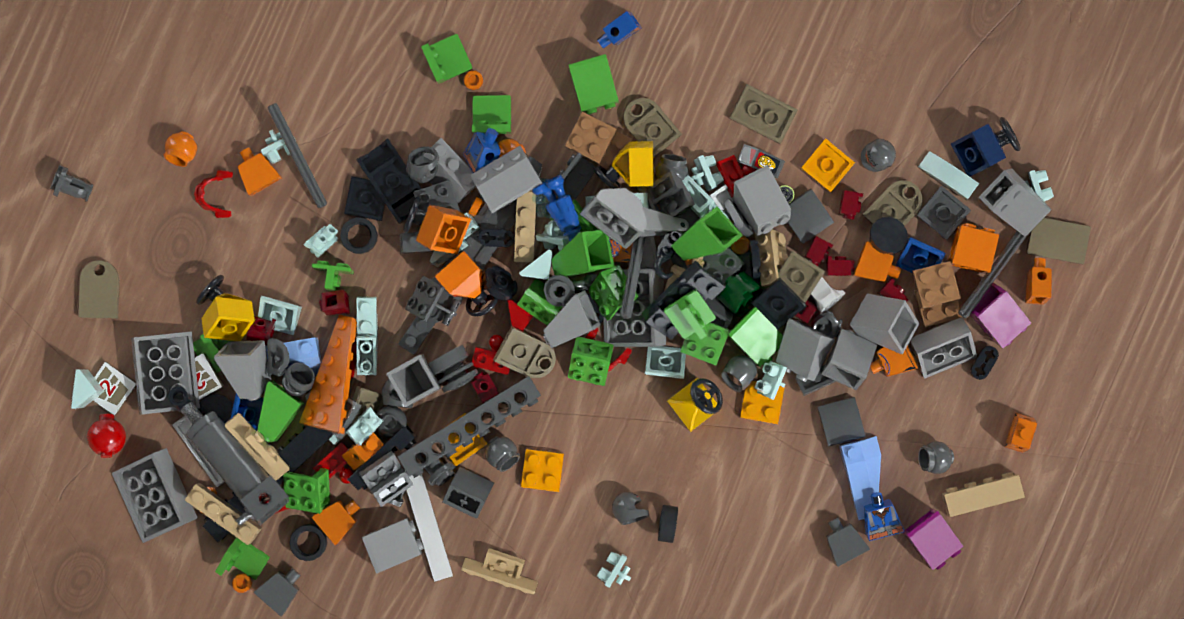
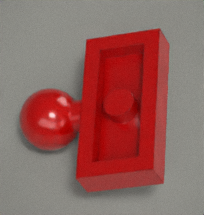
(731, 172)
(484, 358)
(335, 463)

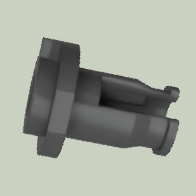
(70, 185)
(563, 295)
(439, 473)

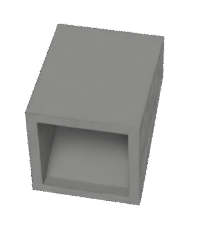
(761, 201)
(572, 321)
(885, 322)
(803, 350)
(849, 359)
(245, 367)
(413, 380)
(392, 545)

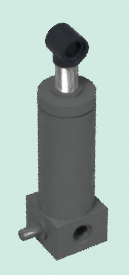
(231, 462)

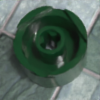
(739, 293)

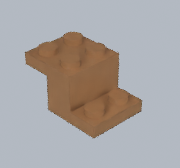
(596, 140)
(937, 294)

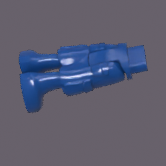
(559, 208)

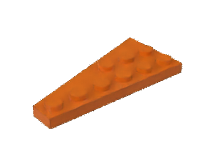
(332, 383)

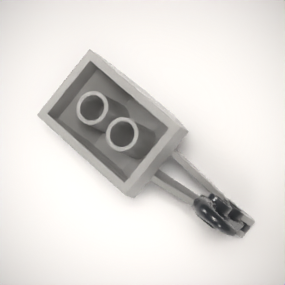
(625, 219)

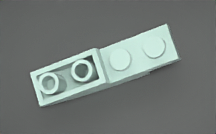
(367, 335)

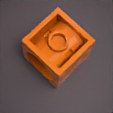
(973, 248)

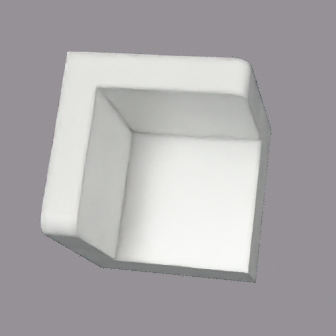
(720, 196)

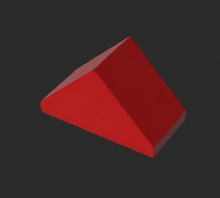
(519, 317)

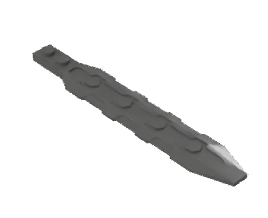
(500, 219)

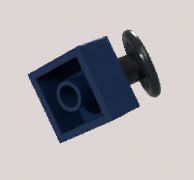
(984, 147)

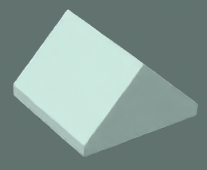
(540, 267)
(284, 313)
(665, 362)
(85, 389)

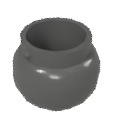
(674, 163)
(393, 421)
(501, 453)
(935, 457)

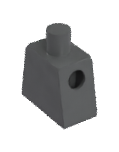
(409, 244)
(845, 542)
(279, 591)

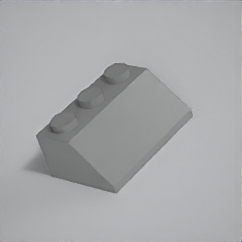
(452, 168)
(506, 179)
(943, 347)

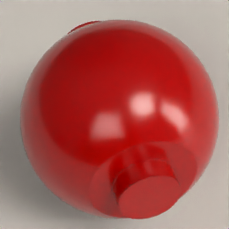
(106, 436)

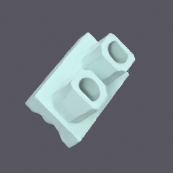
(272, 150)
(702, 172)
(1035, 179)
(552, 237)
(322, 240)
(772, 379)
(364, 426)
(618, 561)

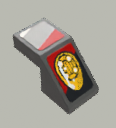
(758, 159)

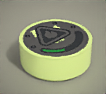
(788, 193)

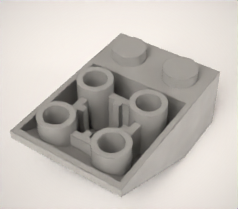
(1015, 202)

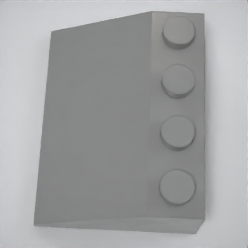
(635, 330)
(161, 365)
(154, 495)

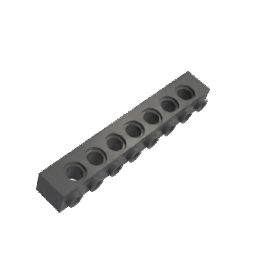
(525, 387)

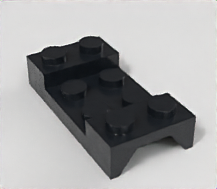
(390, 179)
(692, 278)
(403, 440)

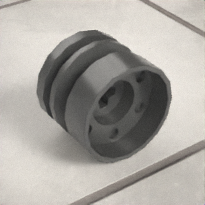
(453, 368)

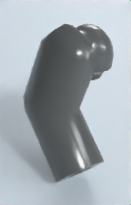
(584, 284)

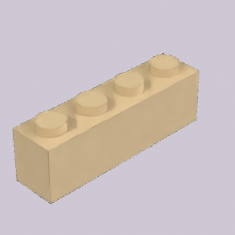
(524, 228)
(982, 495)
(222, 513)

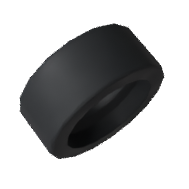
(361, 221)
(668, 523)
(294, 547)

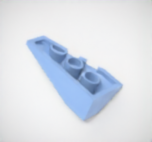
(304, 351)
(862, 469)

